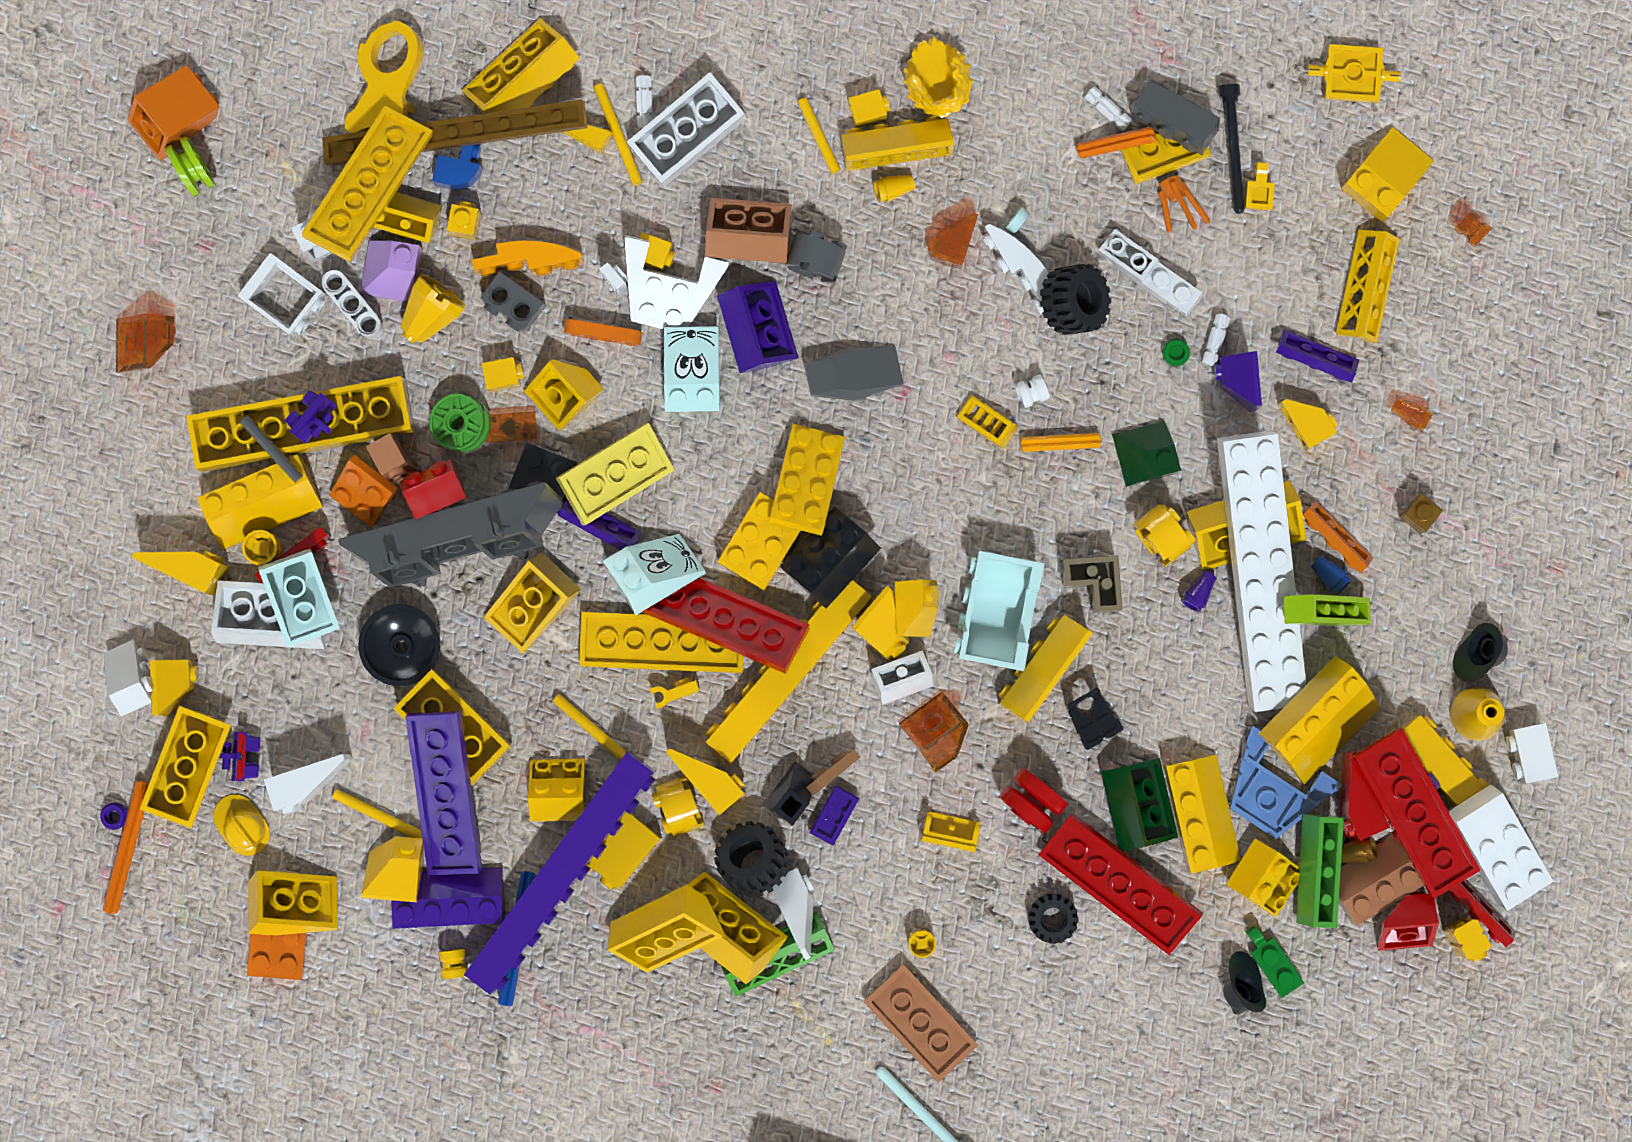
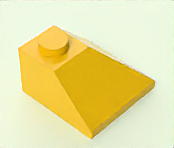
(563, 392)
(916, 607)
(878, 626)
(171, 684)
(394, 870)

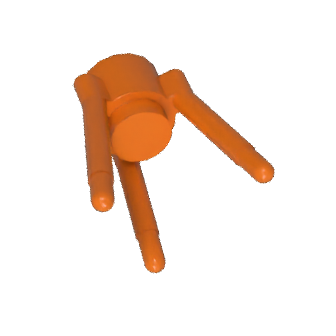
(1175, 191)

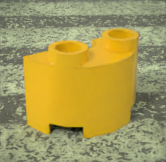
(678, 807)

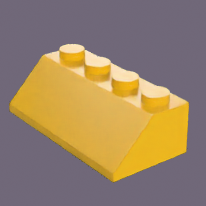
(522, 70)
(897, 144)
(259, 503)
(1210, 529)
(1045, 668)
(185, 766)
(1202, 814)
(664, 929)
(748, 936)

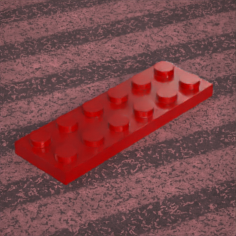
(733, 623)
(1416, 813)
(1120, 883)

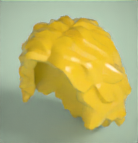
(938, 78)

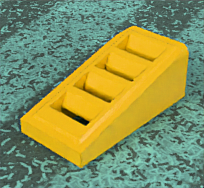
(592, 137)
(1007, 433)

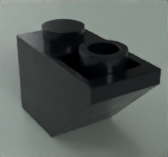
(790, 795)

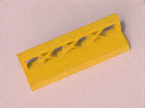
(1373, 285)

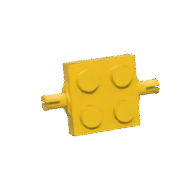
(1353, 73)

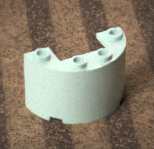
(998, 610)

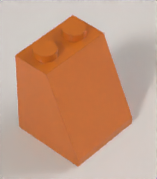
(172, 110)

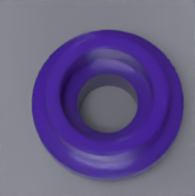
(106, 812)

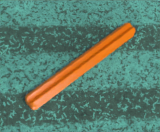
(125, 850)

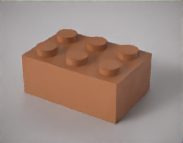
(748, 230)

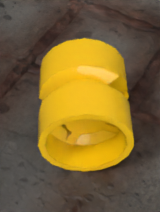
(261, 547)

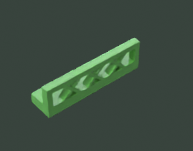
(781, 964)

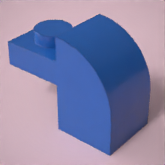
(458, 173)

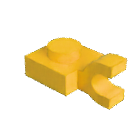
(1259, 192)
(682, 689)

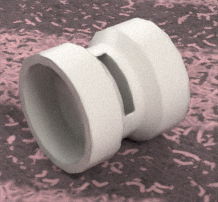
(1032, 391)

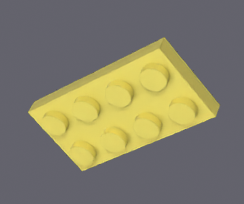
(615, 474)

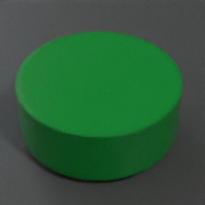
(1176, 353)

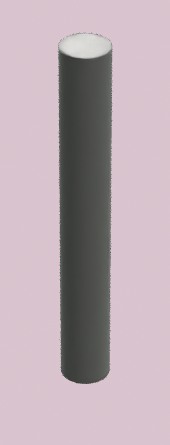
(271, 449)

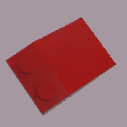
(433, 488)
(1358, 804)

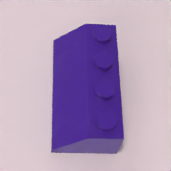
(454, 901)

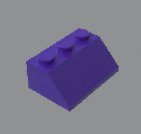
(757, 326)

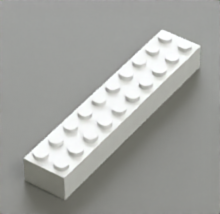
(1261, 567)

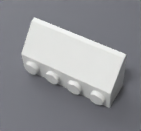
(247, 617)

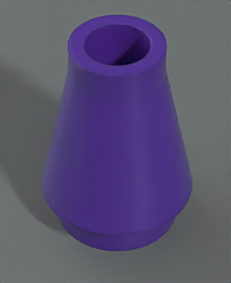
(1198, 593)

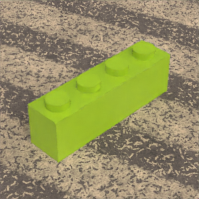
(1326, 610)

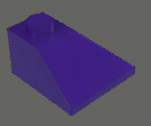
(1240, 379)

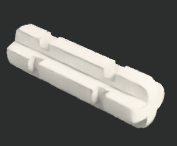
(643, 100)
(1108, 108)
(1215, 339)

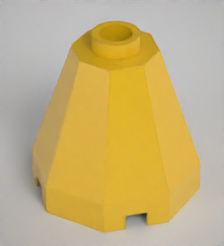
(429, 309)

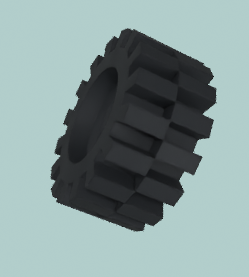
(1053, 935)

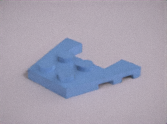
(1268, 799)

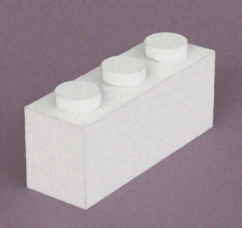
(128, 677)

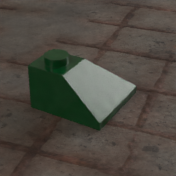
(1146, 453)

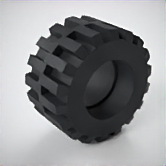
(1075, 299)
(742, 842)

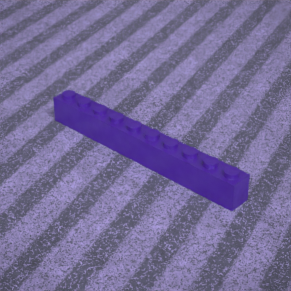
(560, 873)

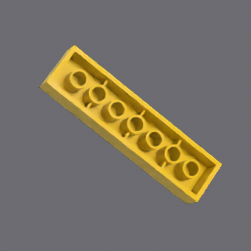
(361, 415)

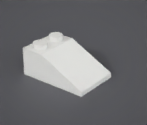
(301, 785)

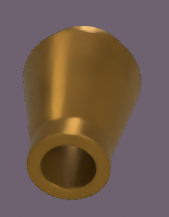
(1359, 851)

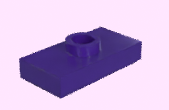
(834, 815)

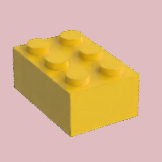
(758, 545)

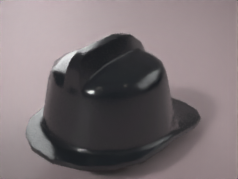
(1480, 652)
(1244, 987)

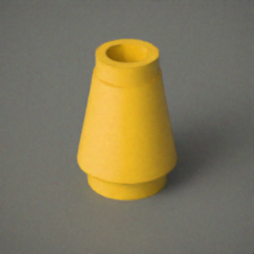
(892, 187)

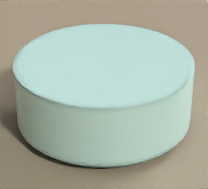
(1017, 220)

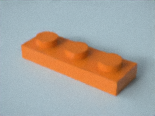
(1337, 537)

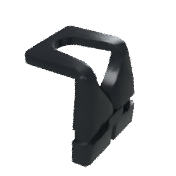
(1098, 725)

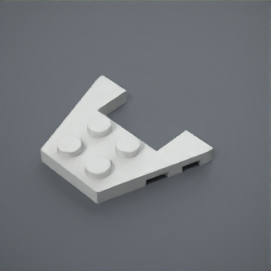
(663, 298)

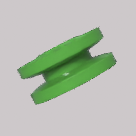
(444, 423)

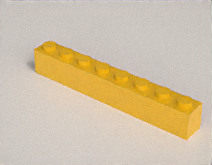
(774, 687)

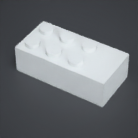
(687, 129)
(1500, 847)

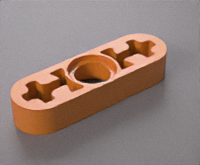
(602, 332)

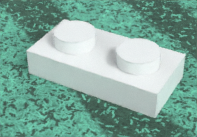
(615, 278)

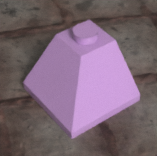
(391, 269)

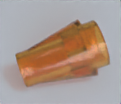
(1413, 414)

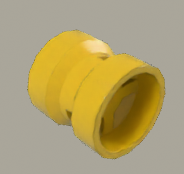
(922, 947)
(451, 957)

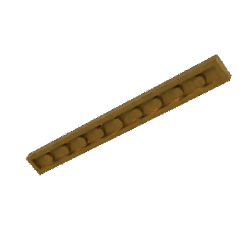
(477, 129)

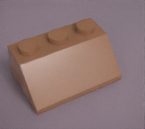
(1378, 884)

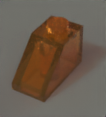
(953, 242)

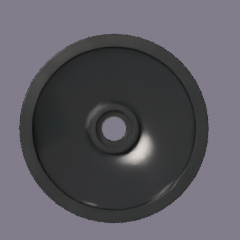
(380, 640)

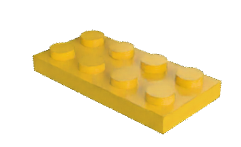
(807, 479)

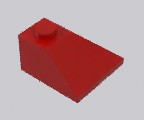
(1410, 924)

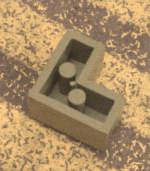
(1101, 575)

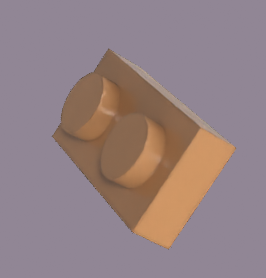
(823, 776)

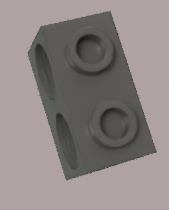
(516, 297)

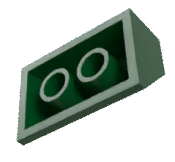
(1139, 804)

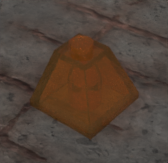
(142, 340)
(936, 731)

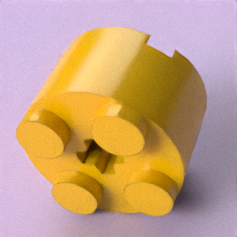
(1163, 534)

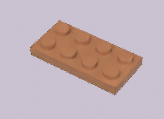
(920, 1023)

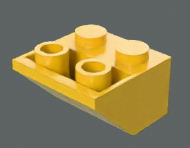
(556, 789)
(1265, 878)

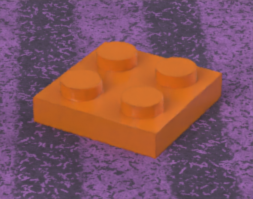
(363, 491)
(277, 956)

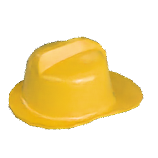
(241, 825)

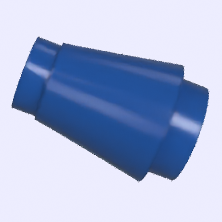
(1331, 575)

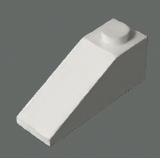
(797, 908)

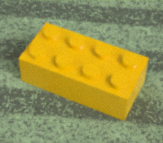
(482, 741)

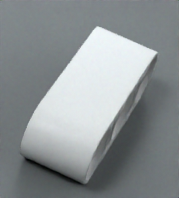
(346, 293)

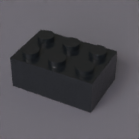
(830, 561)

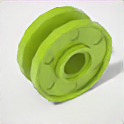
(190, 166)

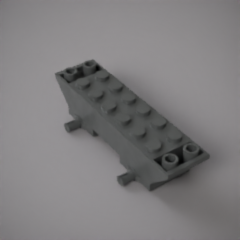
(490, 525)

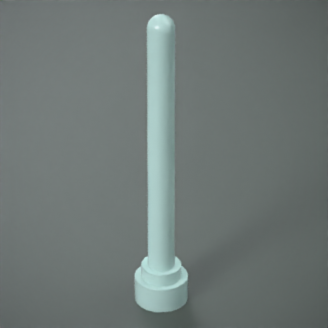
(915, 1105)

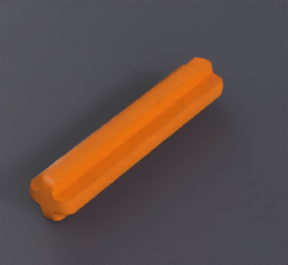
(1116, 142)

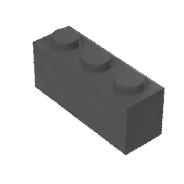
(1175, 118)

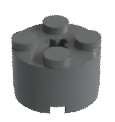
(815, 257)

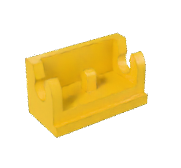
(951, 831)

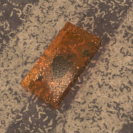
(513, 427)

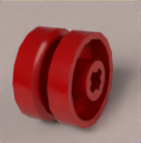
(1033, 800)

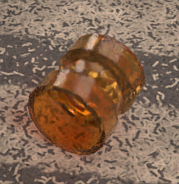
(1473, 228)

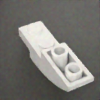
(1017, 258)
(1149, 273)

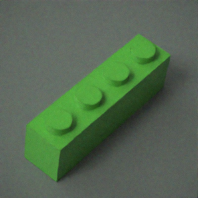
(1320, 870)

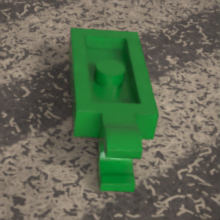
(1274, 963)

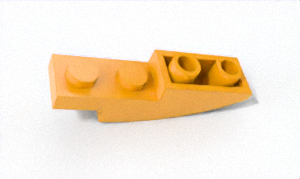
(538, 255)

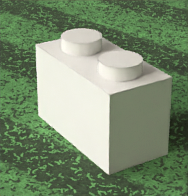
(902, 677)
(1532, 753)

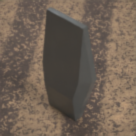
(854, 373)

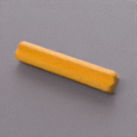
(1060, 442)

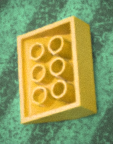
(1320, 719)

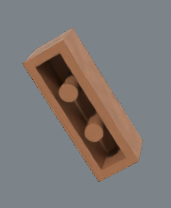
(390, 458)

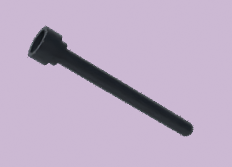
(1229, 95)

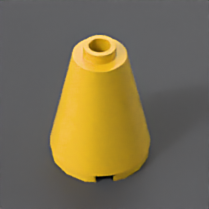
(1477, 713)

